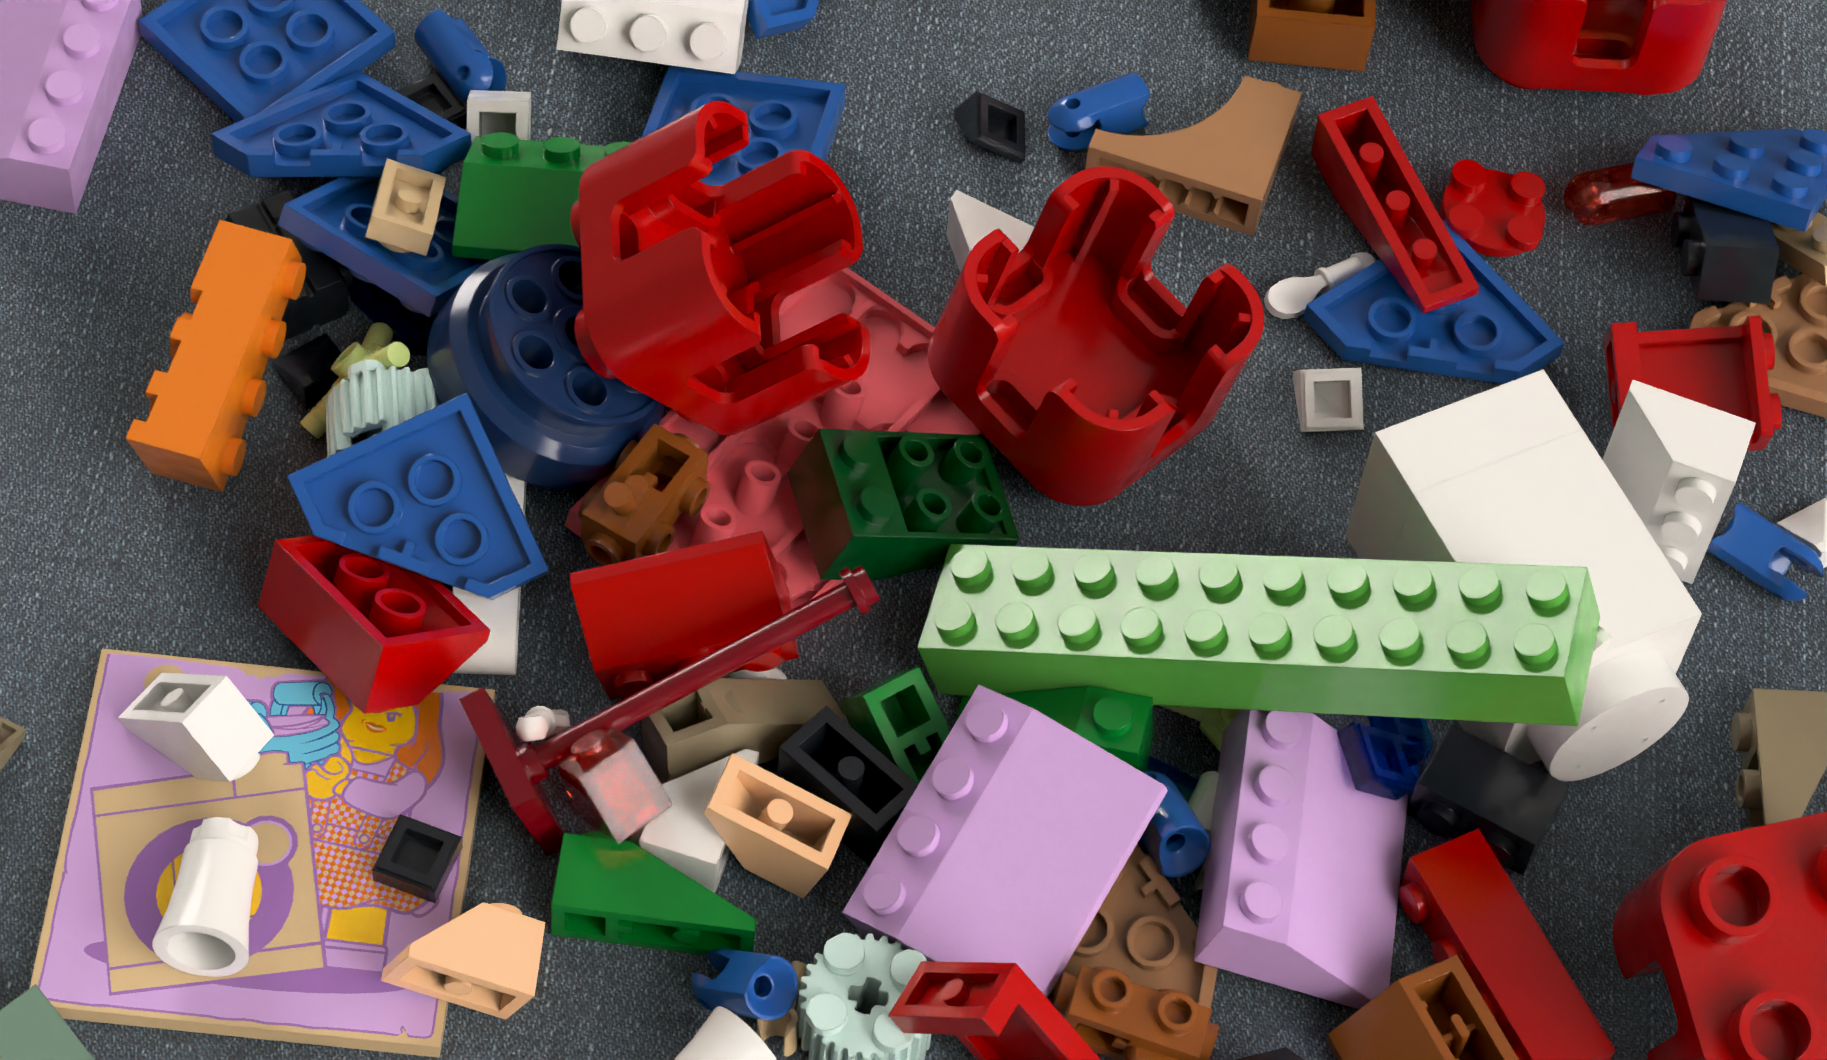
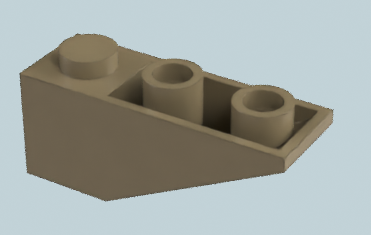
(728, 719)
(1781, 752)

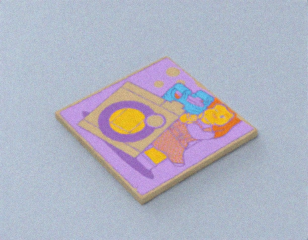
(321, 818)

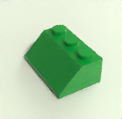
(519, 193)

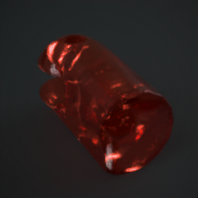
(1614, 196)

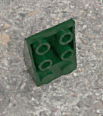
(897, 499)

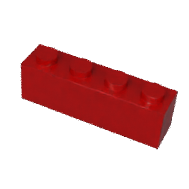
(1479, 915)

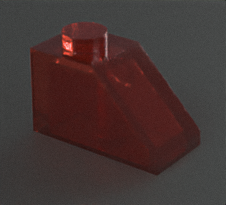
(612, 784)

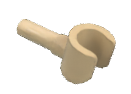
(788, 1024)

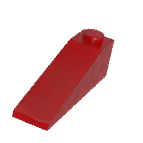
(1390, 204)

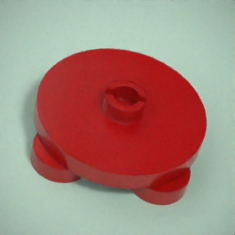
(1494, 209)

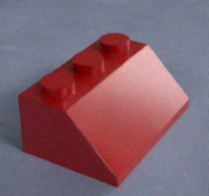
(676, 607)
(368, 623)

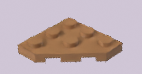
(1799, 332)
(1145, 934)

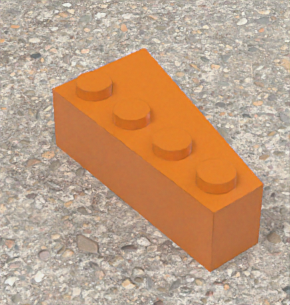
(219, 358)

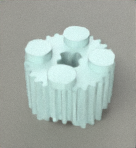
(374, 402)
(851, 980)

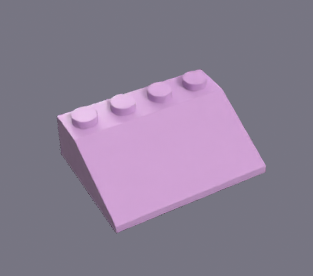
(59, 92)
(1006, 843)
(1299, 863)

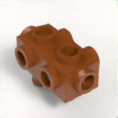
(629, 513)
(1132, 1019)

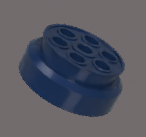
(517, 357)

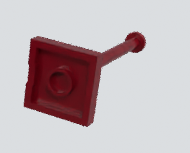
(524, 766)

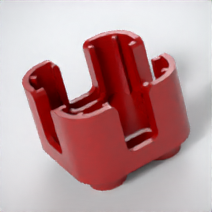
(1596, 43)
(694, 273)
(1080, 350)
(1738, 942)

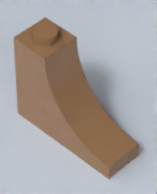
(1218, 166)

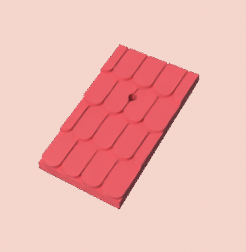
(751, 468)

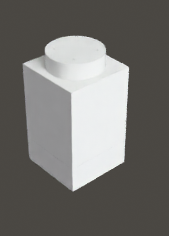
(1524, 486)

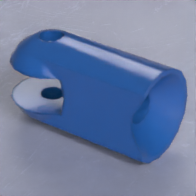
(458, 55)
(1108, 106)
(1764, 553)
(1175, 833)
(748, 984)

